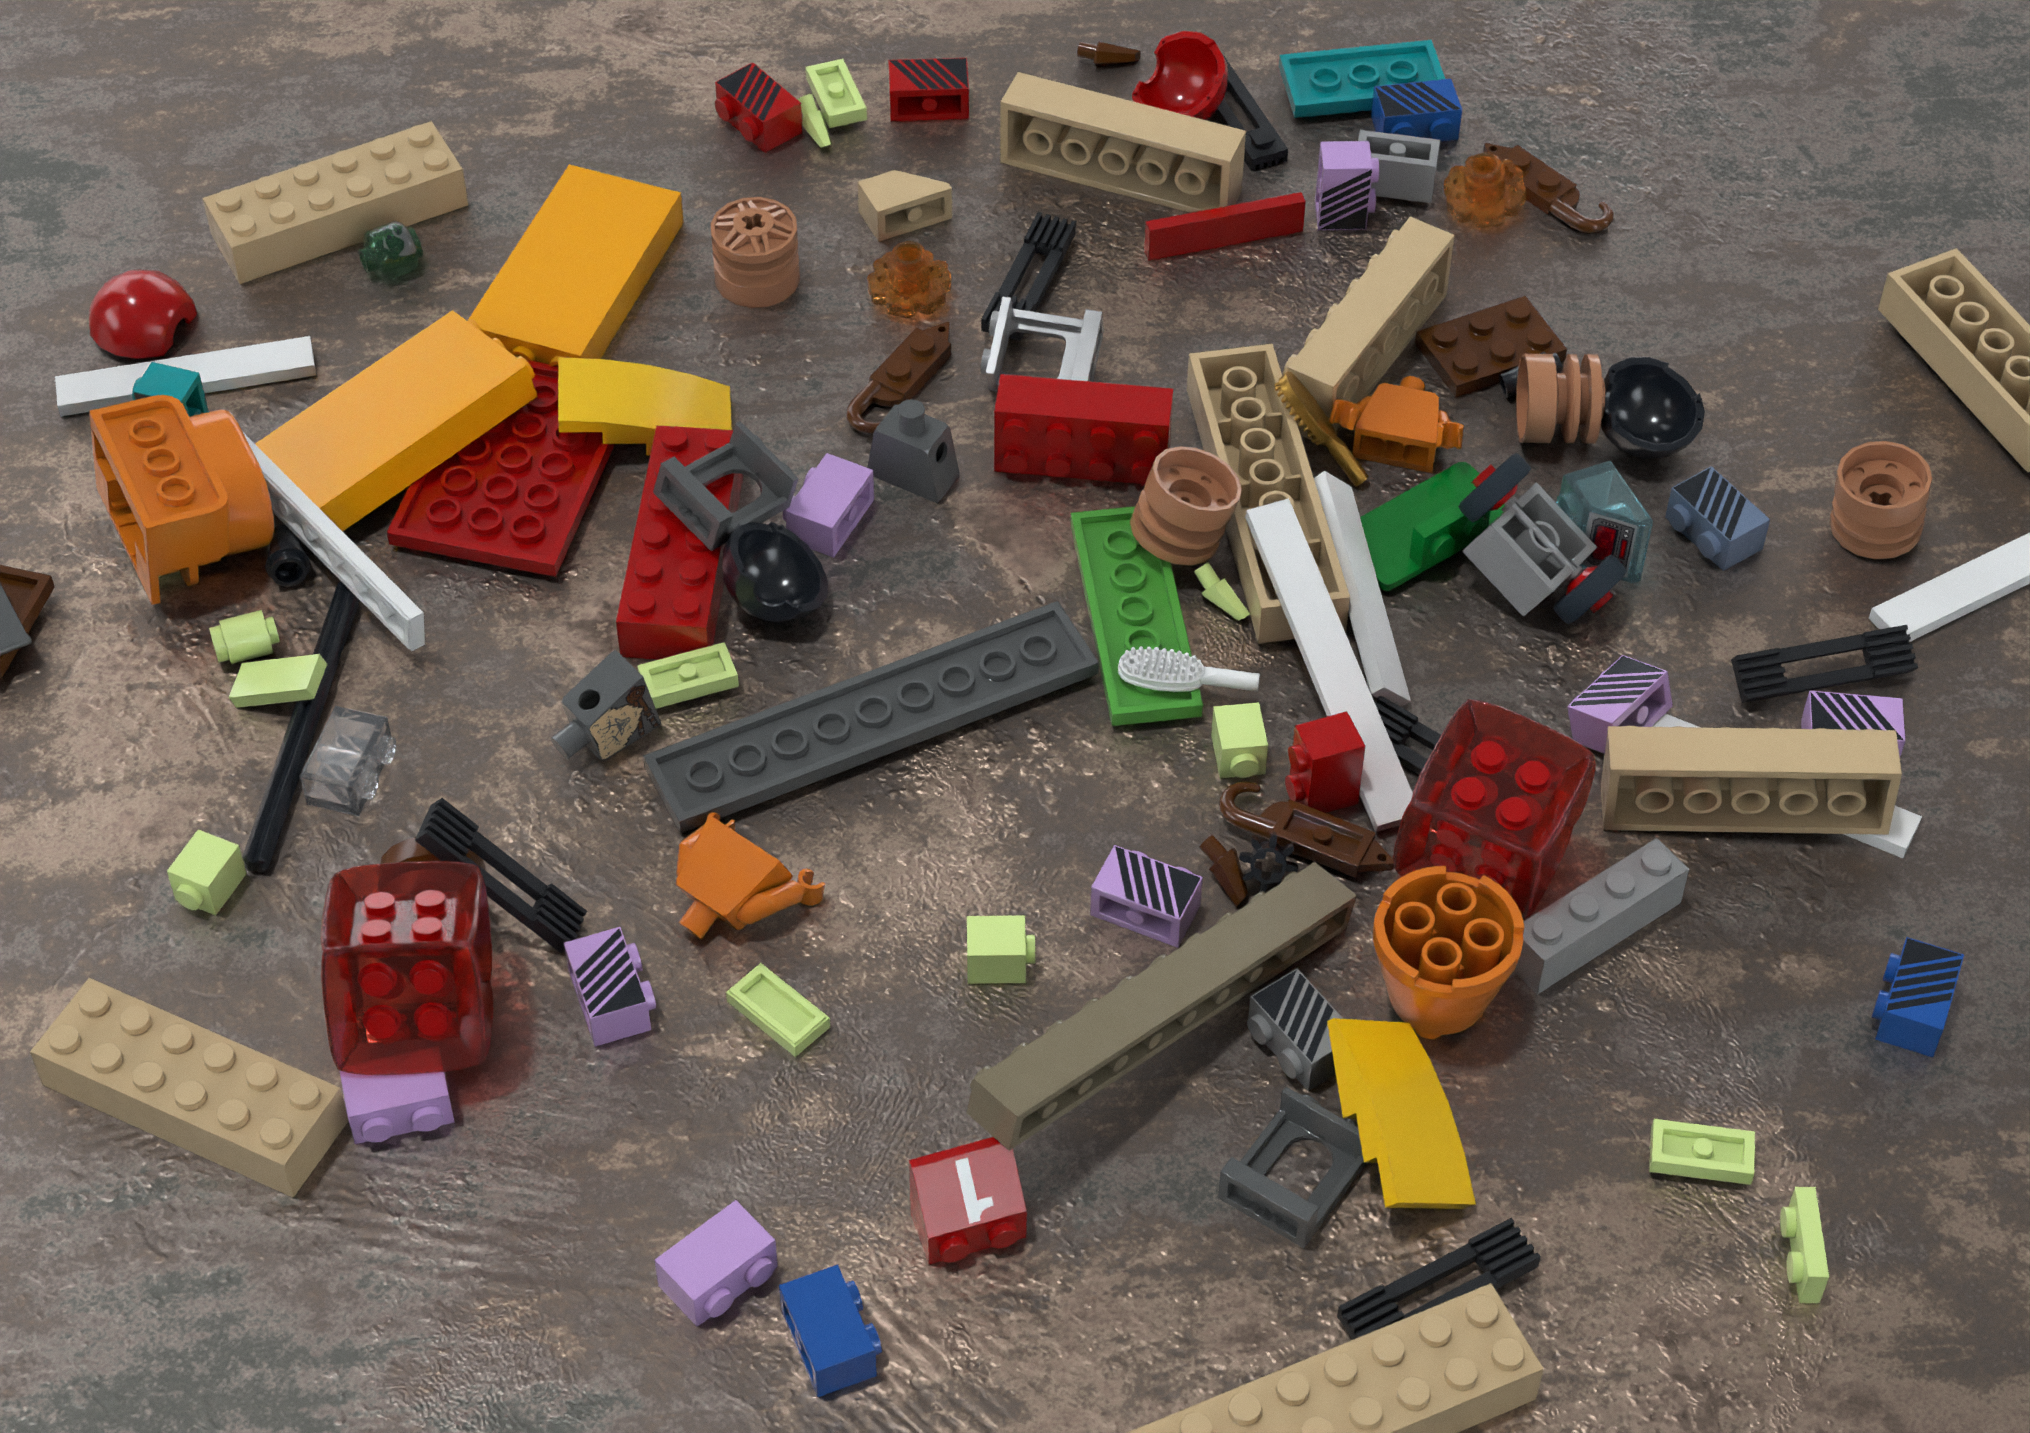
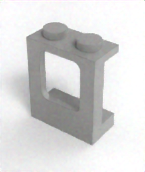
(1081, 336)

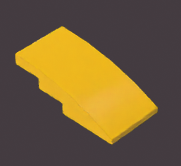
(633, 398)
(1400, 1114)

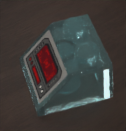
(1608, 515)

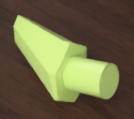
(814, 121)
(1220, 592)

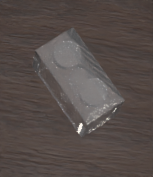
(347, 761)

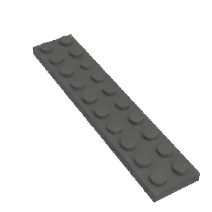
(869, 716)

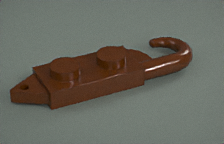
(1551, 190)
(902, 373)
(1312, 832)

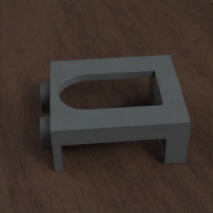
(687, 497)
(1249, 1191)

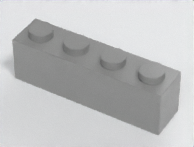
(1600, 914)

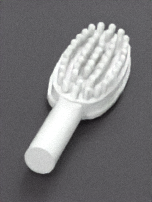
(1178, 672)

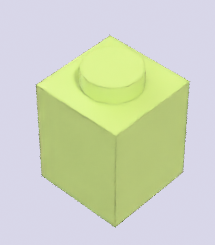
(1239, 740)
(206, 872)
(998, 949)

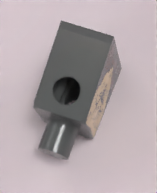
(606, 710)

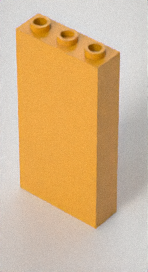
(579, 266)
(400, 418)

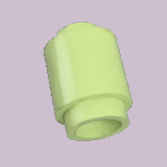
(244, 637)

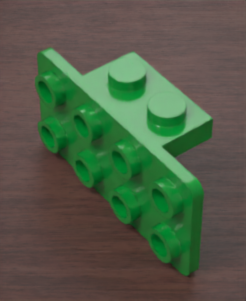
(1422, 526)

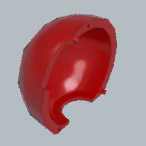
(1187, 76)
(139, 313)

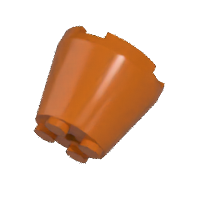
(1445, 947)

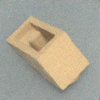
(902, 203)

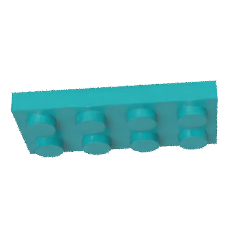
(1346, 77)

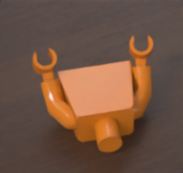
(1399, 425)
(735, 879)

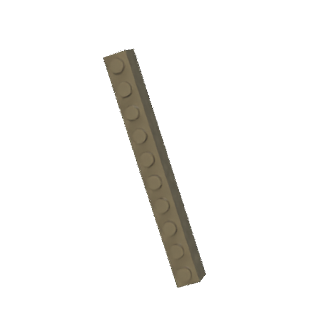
(1158, 1005)

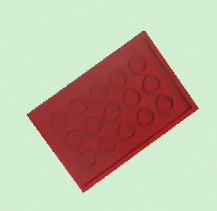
(510, 492)

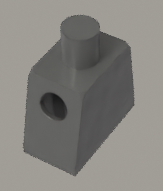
(914, 452)

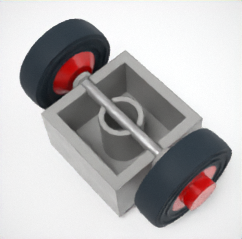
(1534, 546)

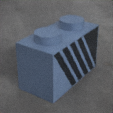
(1717, 518)

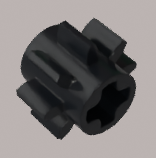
(1259, 852)

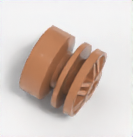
(755, 252)
(1565, 398)
(1880, 499)
(1185, 505)

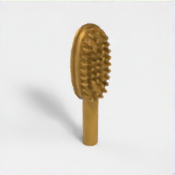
(1317, 422)

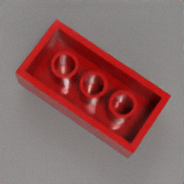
(1080, 428)

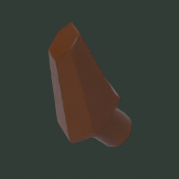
(1107, 54)
(1225, 868)

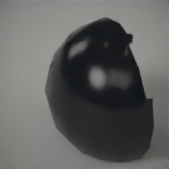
(1650, 408)
(773, 573)

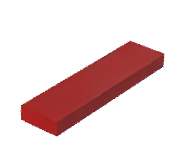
(1224, 226)

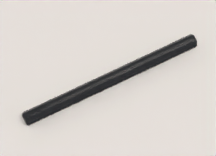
(299, 736)

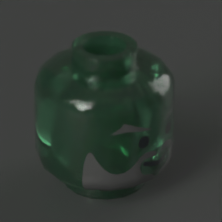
(390, 250)

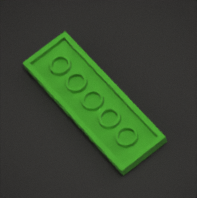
(1130, 605)

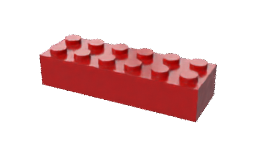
(671, 575)

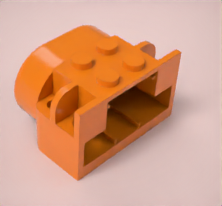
(178, 487)

